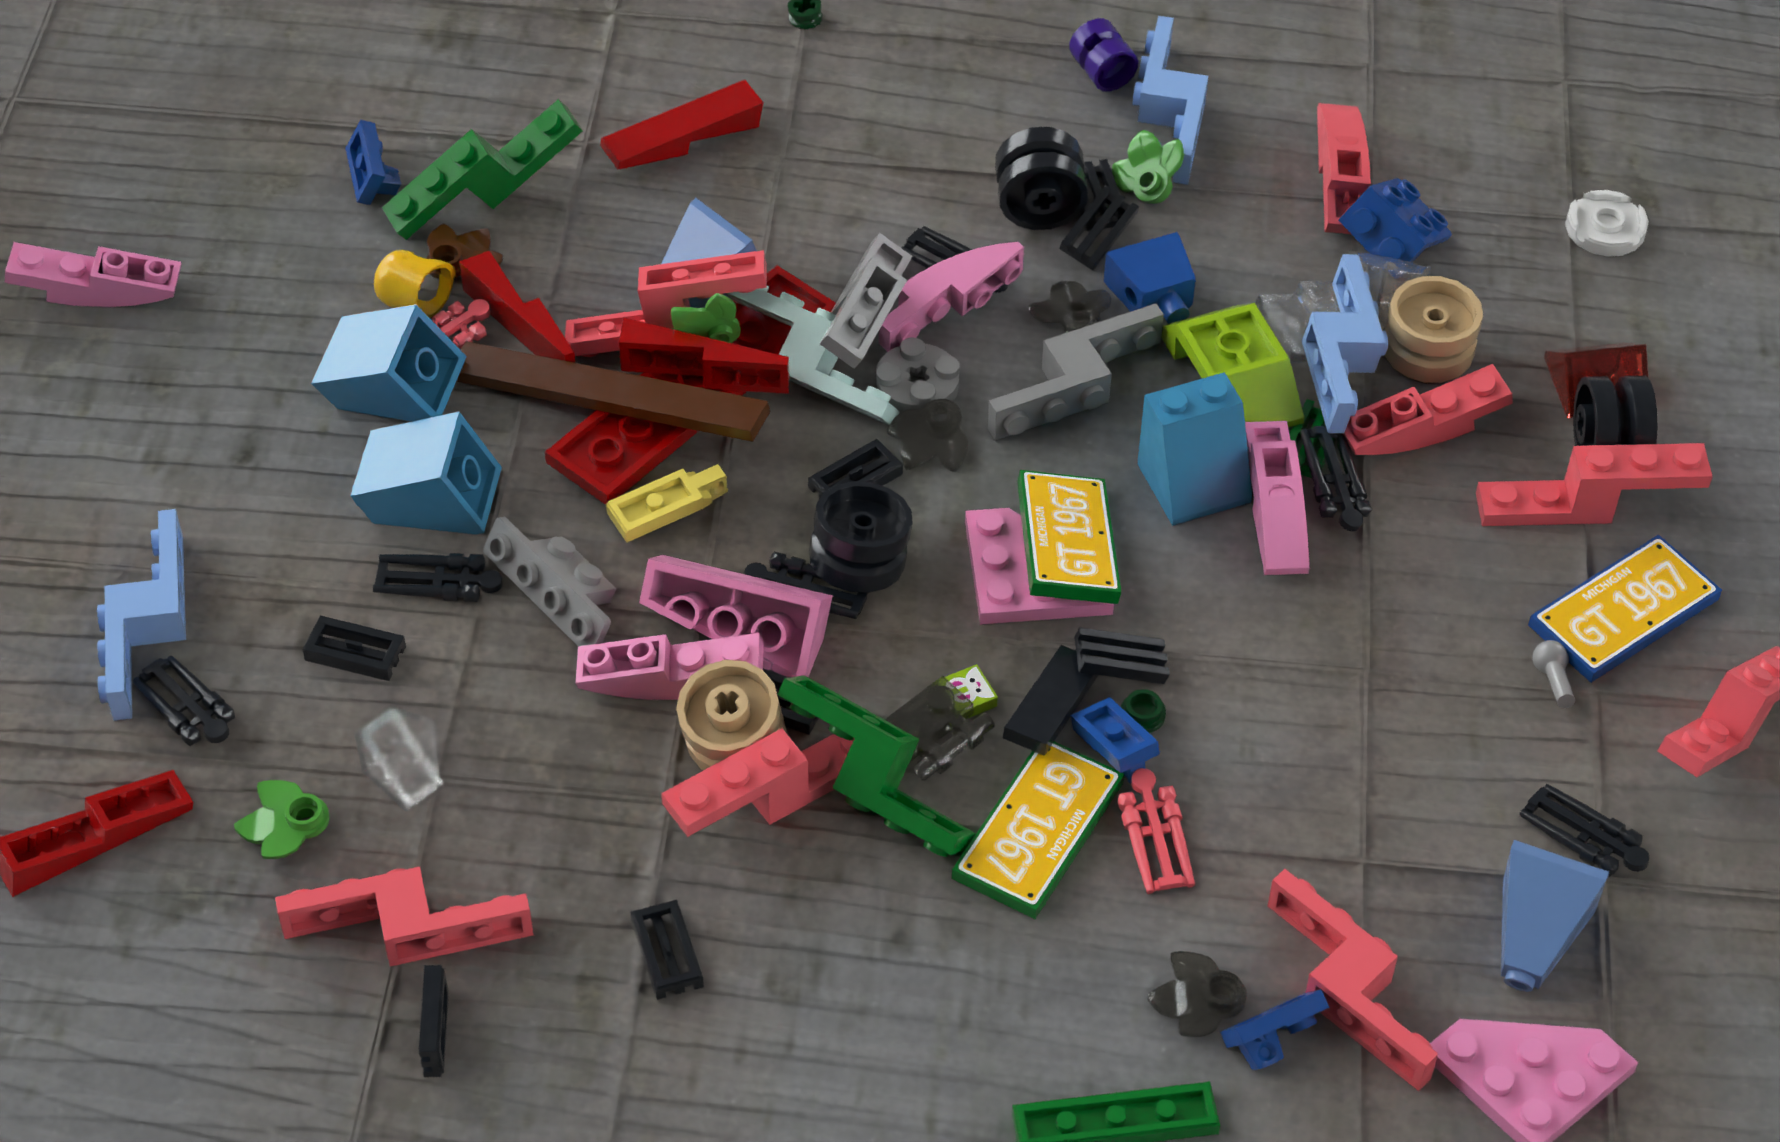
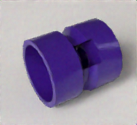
(1103, 54)

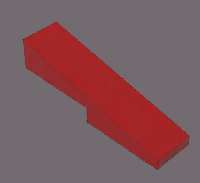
(670, 133)
(526, 321)
(721, 363)
(107, 822)

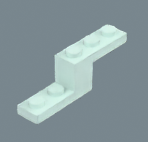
(809, 361)

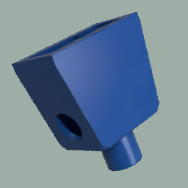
(1153, 274)

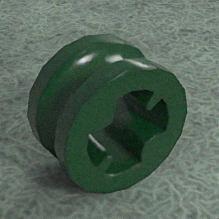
(806, 20)

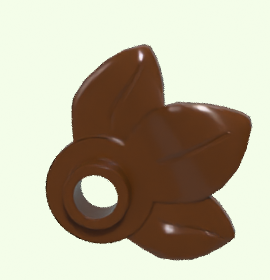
(452, 248)

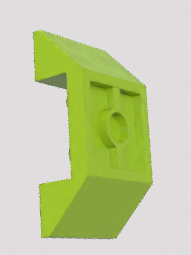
(1250, 355)

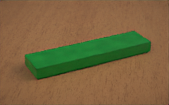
(1121, 1116)

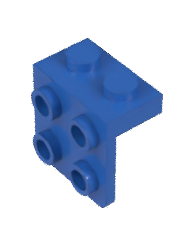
(1394, 221)

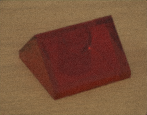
(1609, 360)

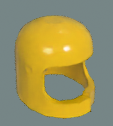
(401, 276)

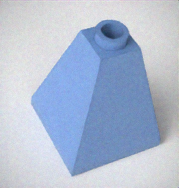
(705, 236)
(1543, 911)

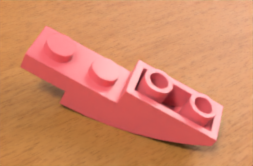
(1342, 161)
(1417, 421)

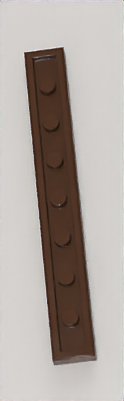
(613, 391)

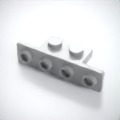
(554, 579)

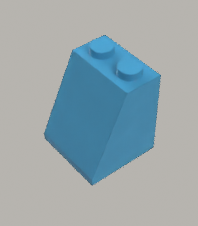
(390, 365)
(1195, 448)
(427, 476)

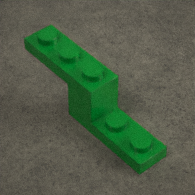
(482, 169)
(875, 766)

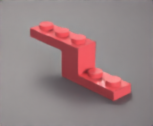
(669, 287)
(1593, 484)
(1730, 717)
(766, 773)
(404, 915)
(1352, 977)

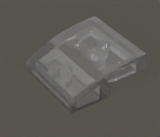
(1291, 313)

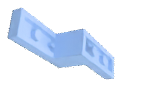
(1170, 96)
(1344, 343)
(142, 615)

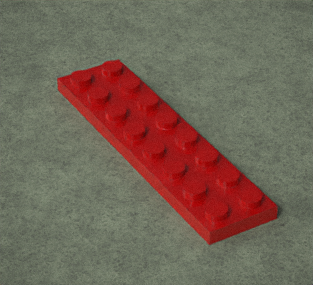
(616, 451)

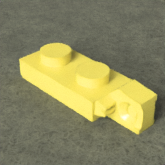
(665, 501)

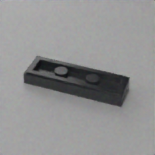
(1049, 703)

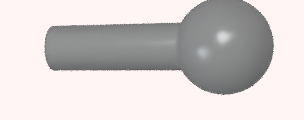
(1552, 660)

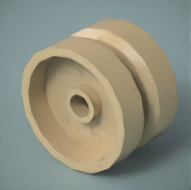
(1433, 329)
(727, 710)

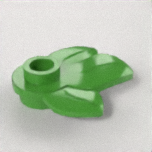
(1148, 163)
(712, 321)
(279, 820)

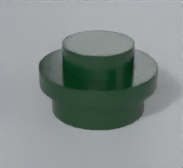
(1145, 709)

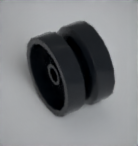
(1041, 178)
(1615, 413)
(860, 536)

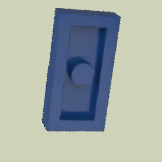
(366, 166)
(1115, 736)
(1258, 1034)

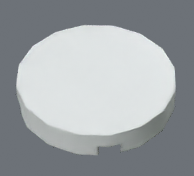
(1606, 223)

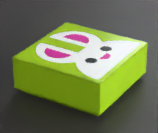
(975, 687)

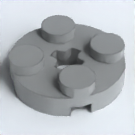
(917, 359)

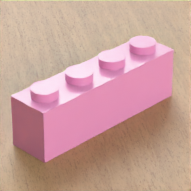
(738, 604)

